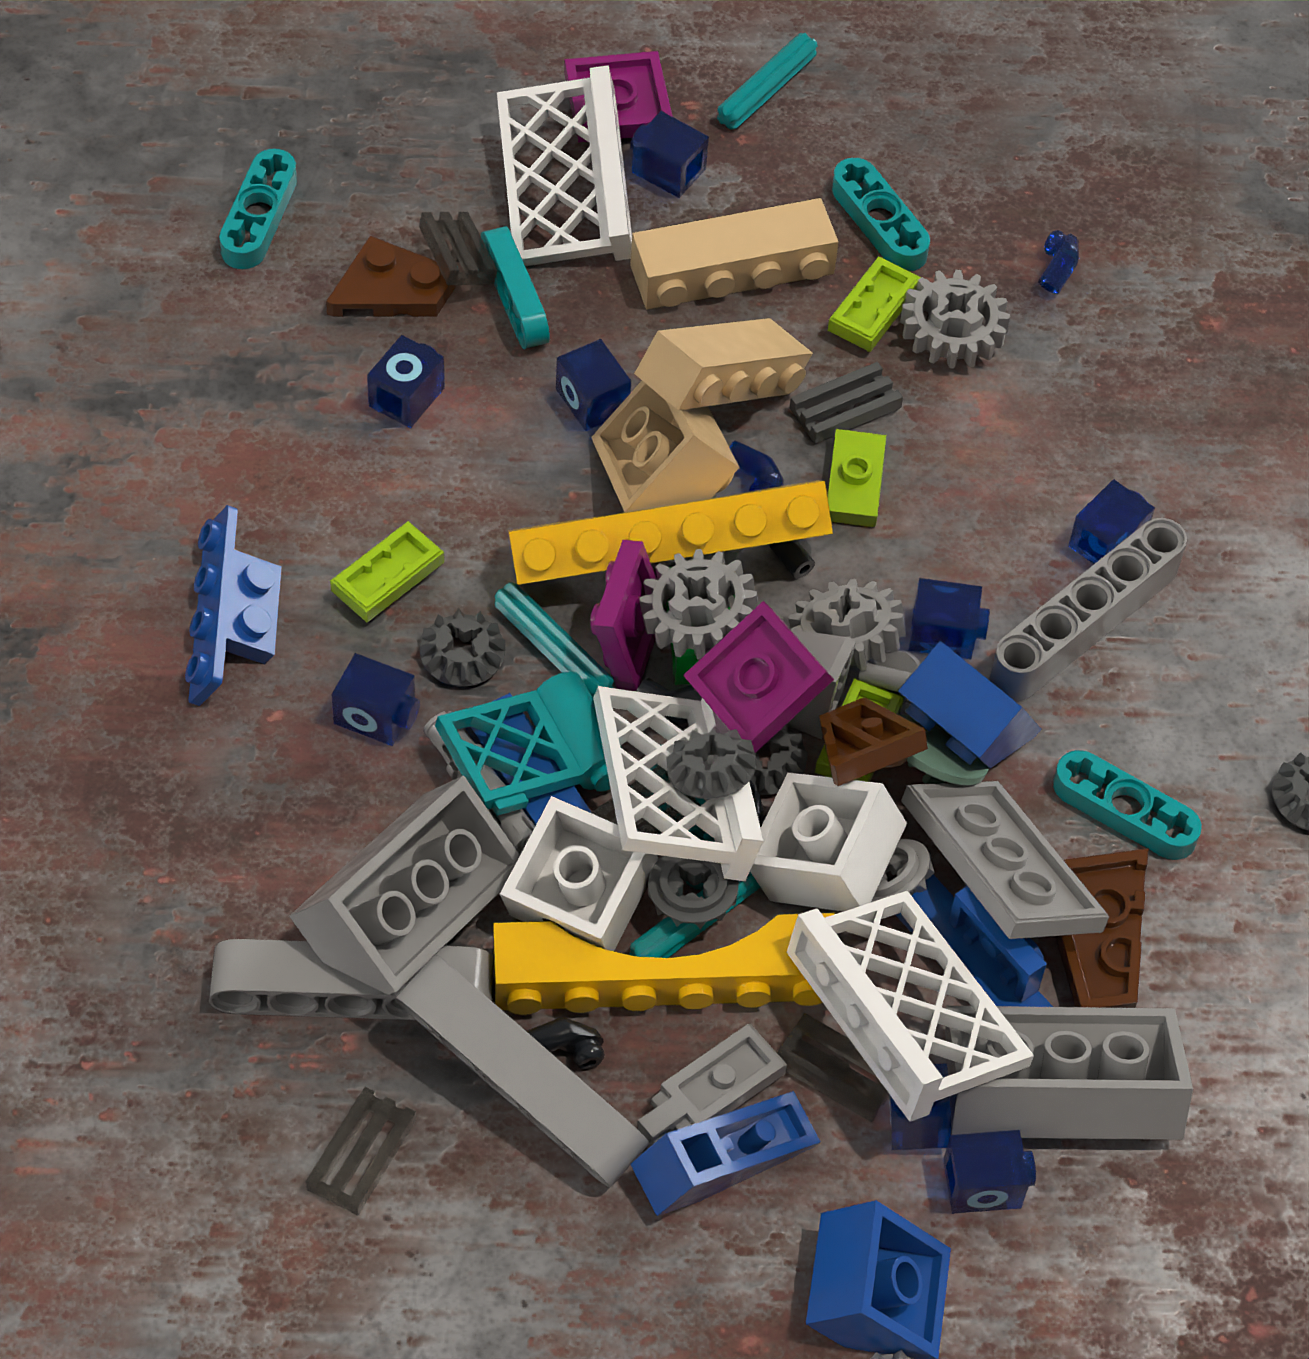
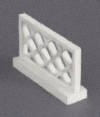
(607, 166)
(727, 819)
(870, 1013)

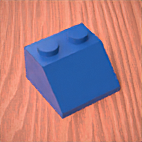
(967, 707)
(878, 1282)

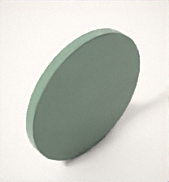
(942, 763)

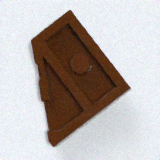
(390, 283)
(867, 738)

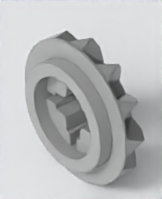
(912, 867)

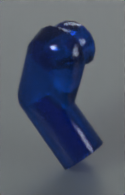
(1066, 257)
(758, 466)

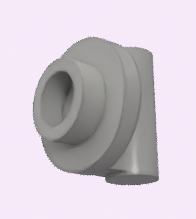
(891, 673)

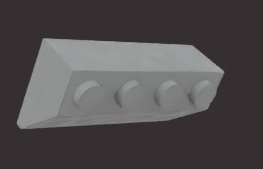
(409, 889)
(1088, 1079)

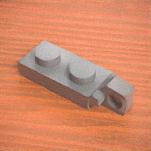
(713, 1084)

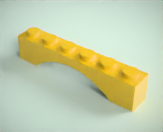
(707, 525)
(551, 969)

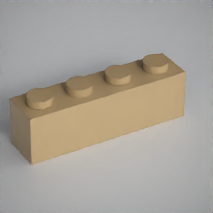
(733, 253)
(723, 363)

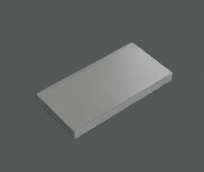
(1005, 860)

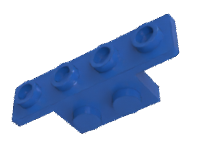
(233, 608)
(1003, 967)

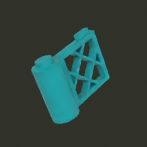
(569, 734)

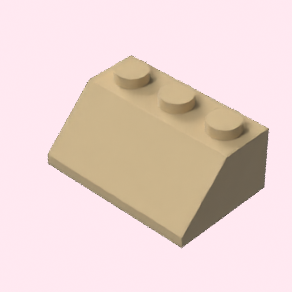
(663, 453)

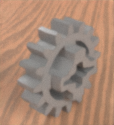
(955, 318)
(698, 602)
(855, 613)

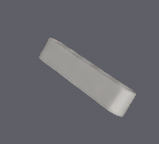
(1110, 588)
(293, 981)
(522, 1071)

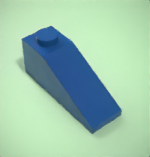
(722, 1152)

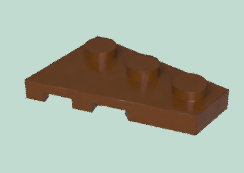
(1106, 965)

